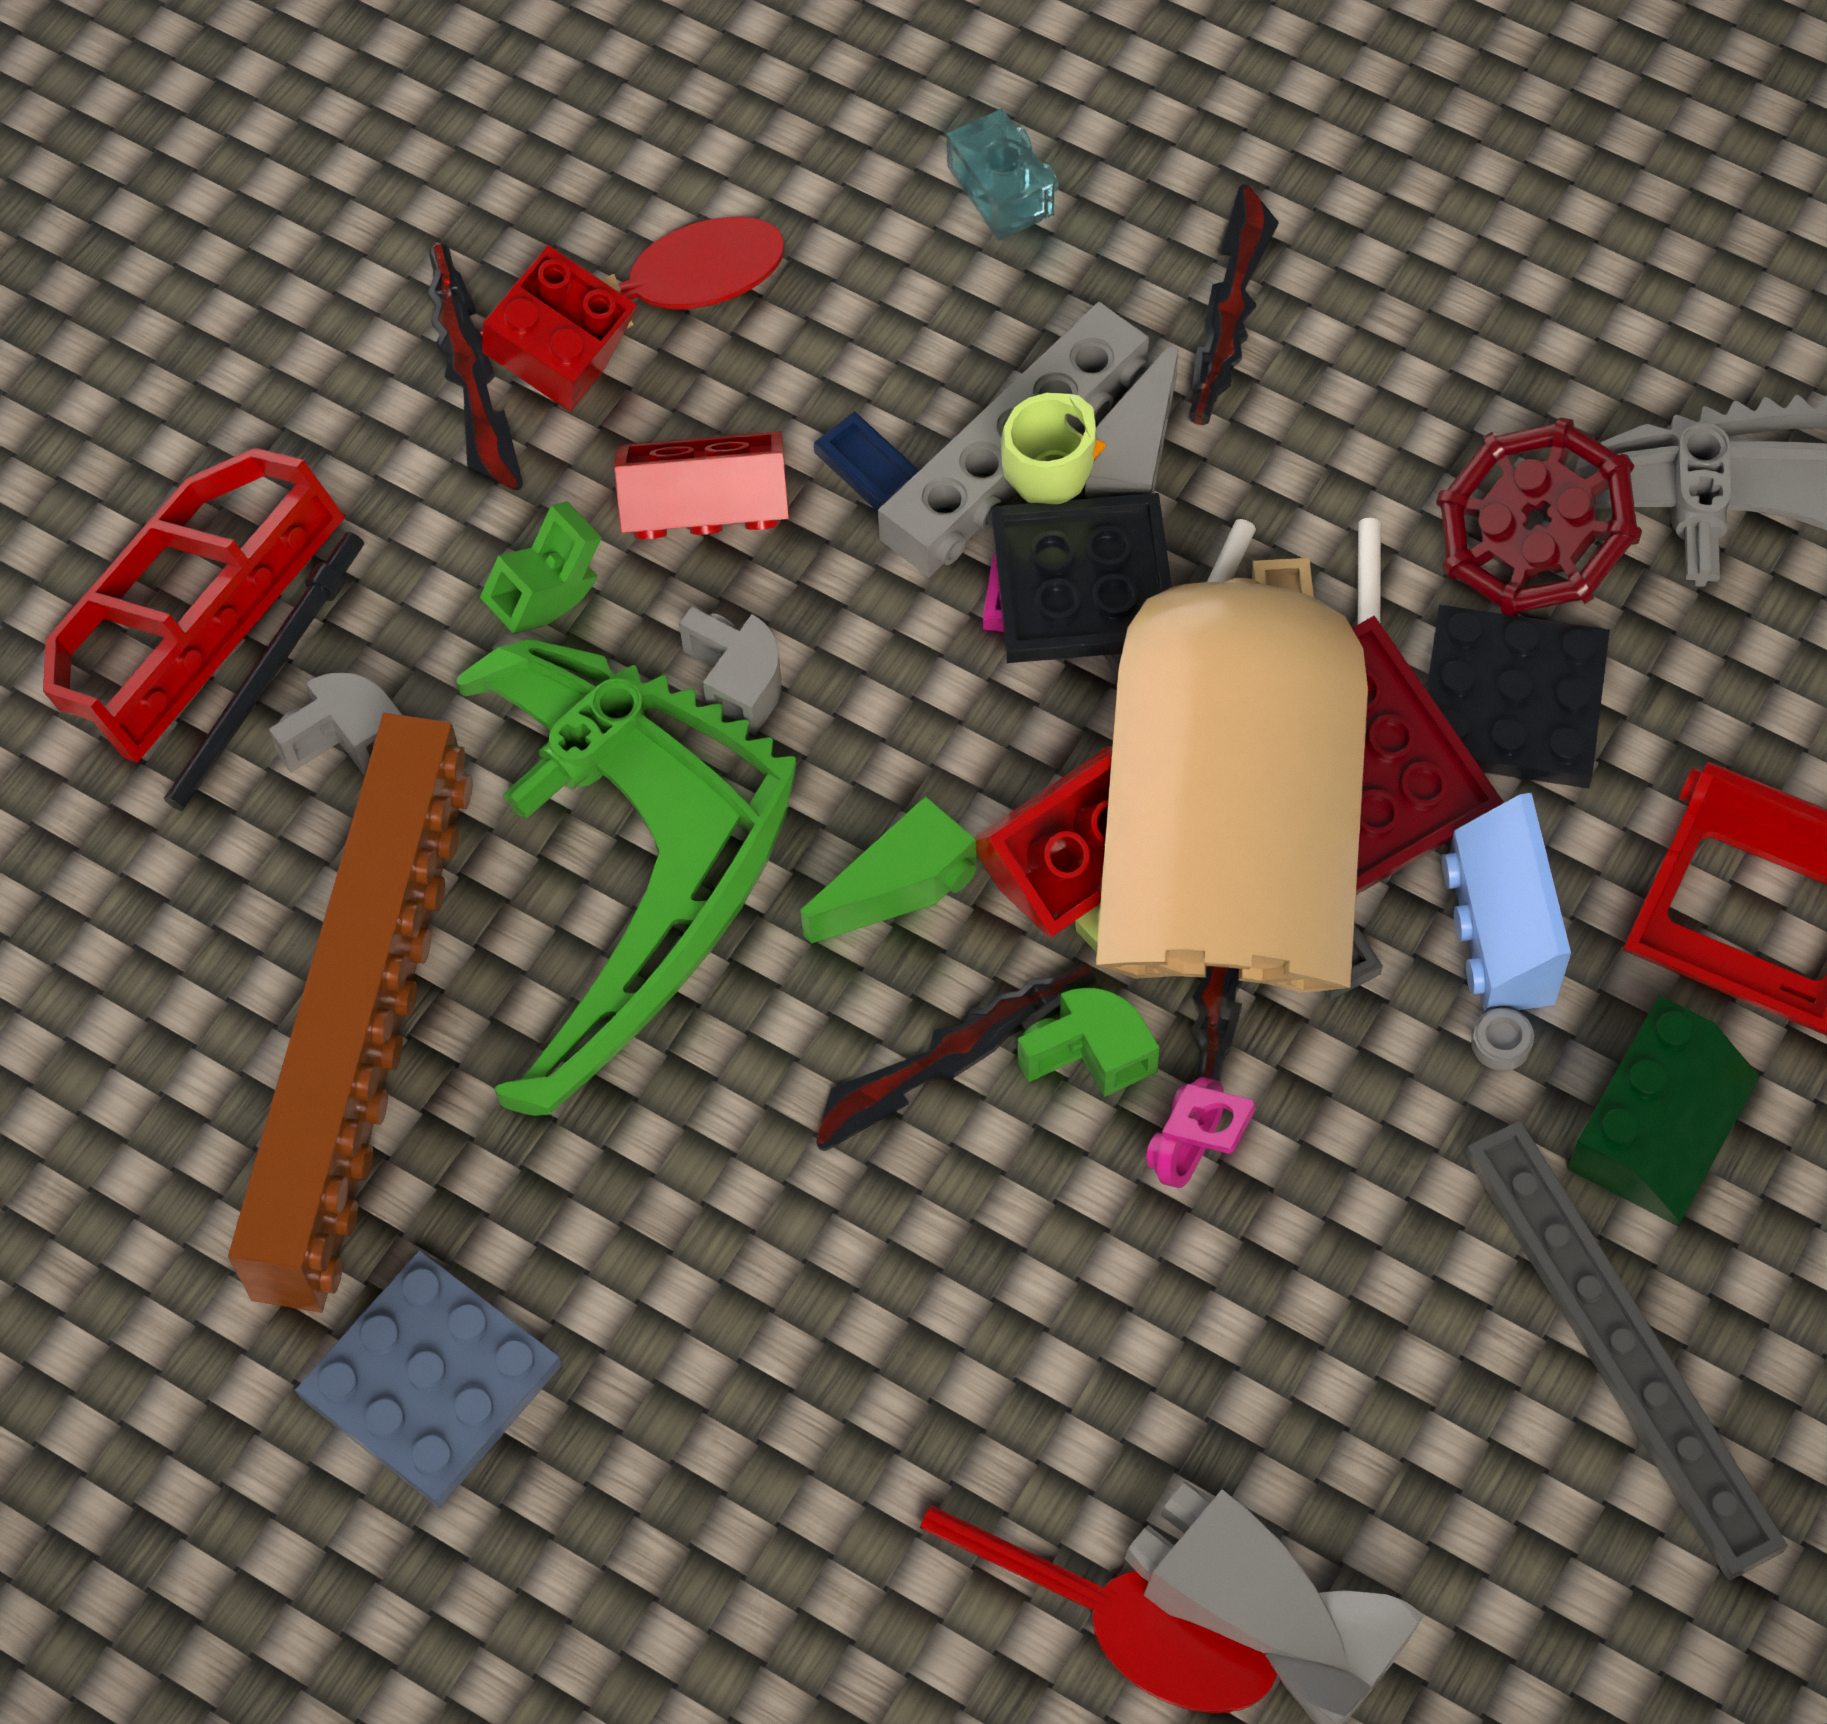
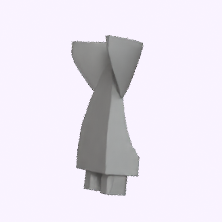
(1251, 1589)

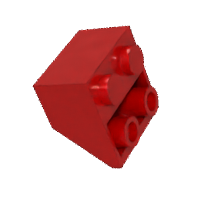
(557, 328)

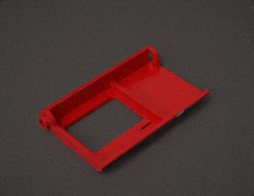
(1763, 824)

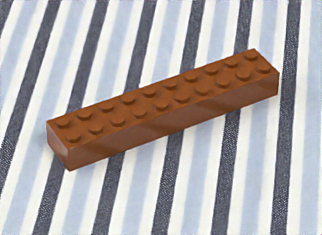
(352, 1016)

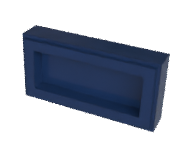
(864, 460)

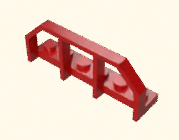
(215, 621)

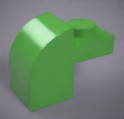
(547, 580)
(1100, 1031)

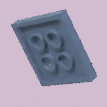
(429, 1378)

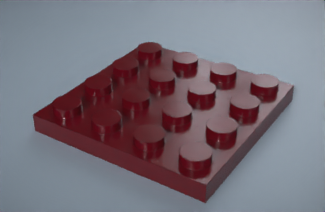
(1414, 769)

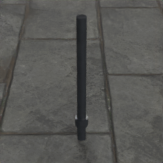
(323, 586)

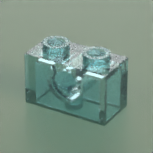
(1001, 173)

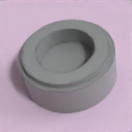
(1502, 1039)

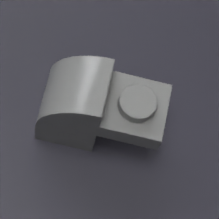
(743, 663)
(342, 711)

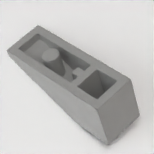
(1135, 434)

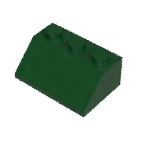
(1665, 1112)

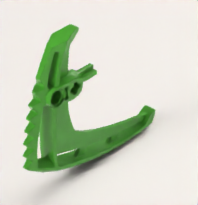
(680, 802)

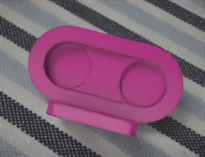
(1192, 1128)

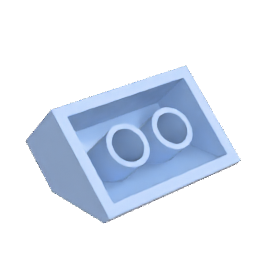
(1507, 908)

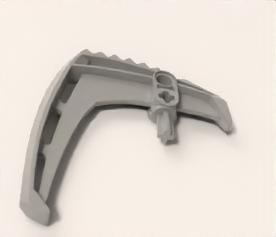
(1734, 475)

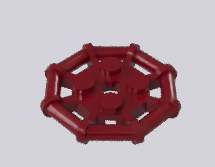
(1531, 487)

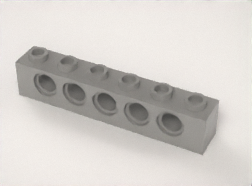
(948, 481)

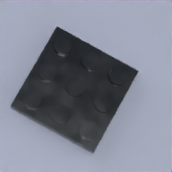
(1076, 573)
(1520, 692)

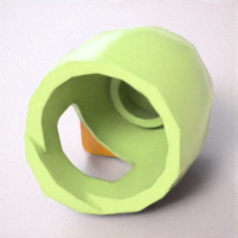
(1046, 455)

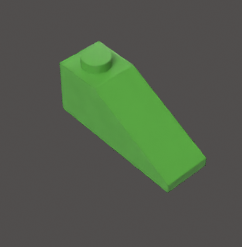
(896, 875)

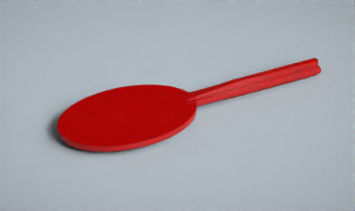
(705, 263)
(1143, 1642)

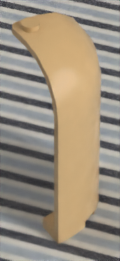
(1235, 789)

